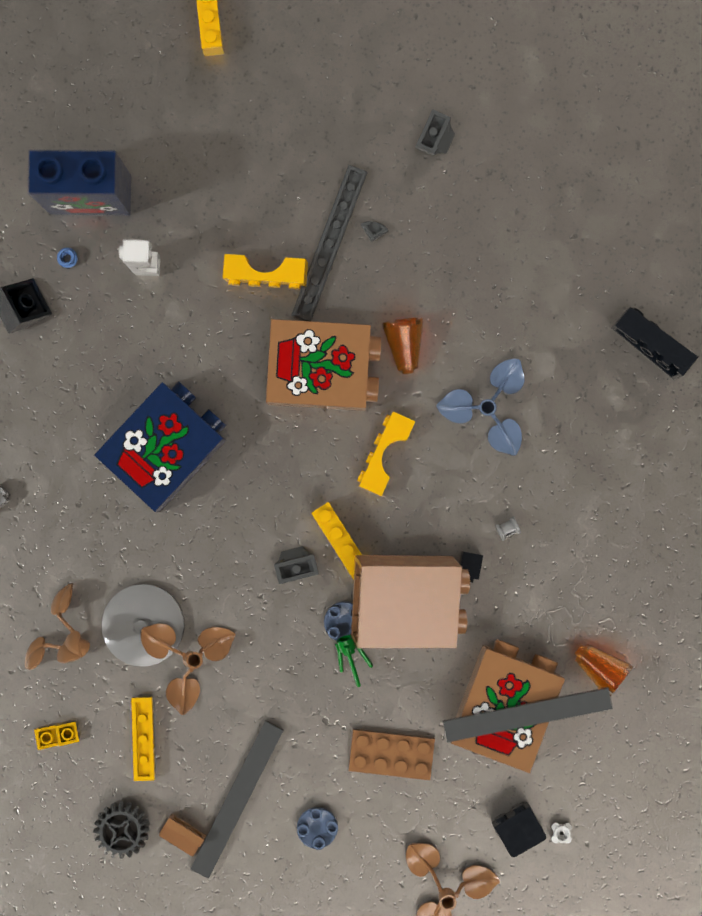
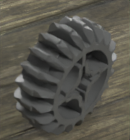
(114, 826)

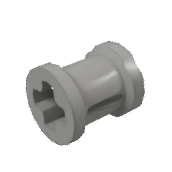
(508, 528)

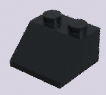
(22, 305)

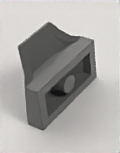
(436, 134)
(295, 565)

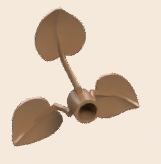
(215, 644)
(72, 648)
(477, 879)

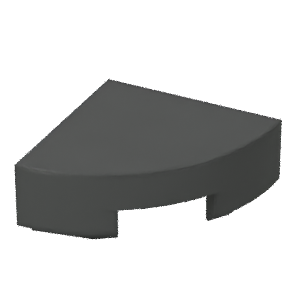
(374, 230)

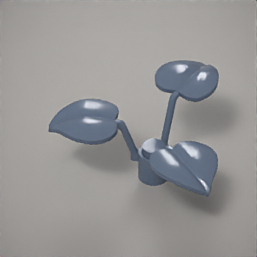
(457, 406)

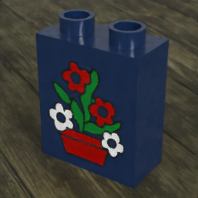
(80, 182)
(162, 445)

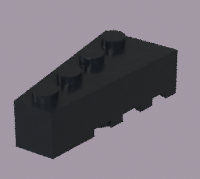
(654, 343)

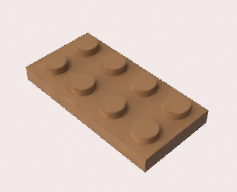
(391, 754)

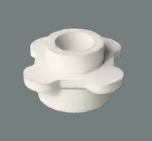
(557, 828)

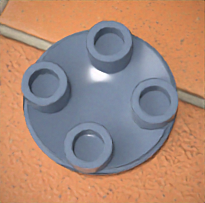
(338, 620)
(317, 828)

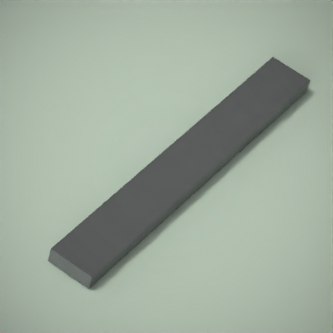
(329, 243)
(527, 714)
(236, 799)

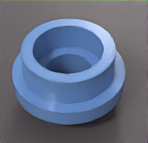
(61, 255)

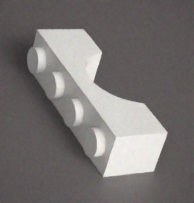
(140, 258)

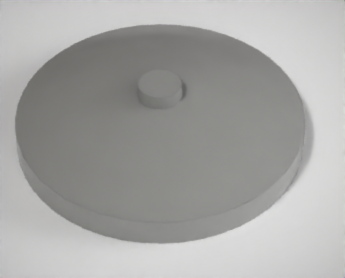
(130, 612)

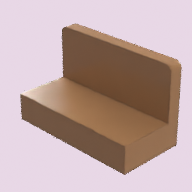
(182, 835)

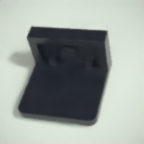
(519, 829)

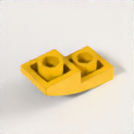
(56, 735)

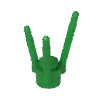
(347, 646)

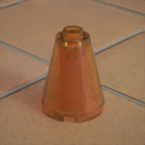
(404, 342)
(602, 667)

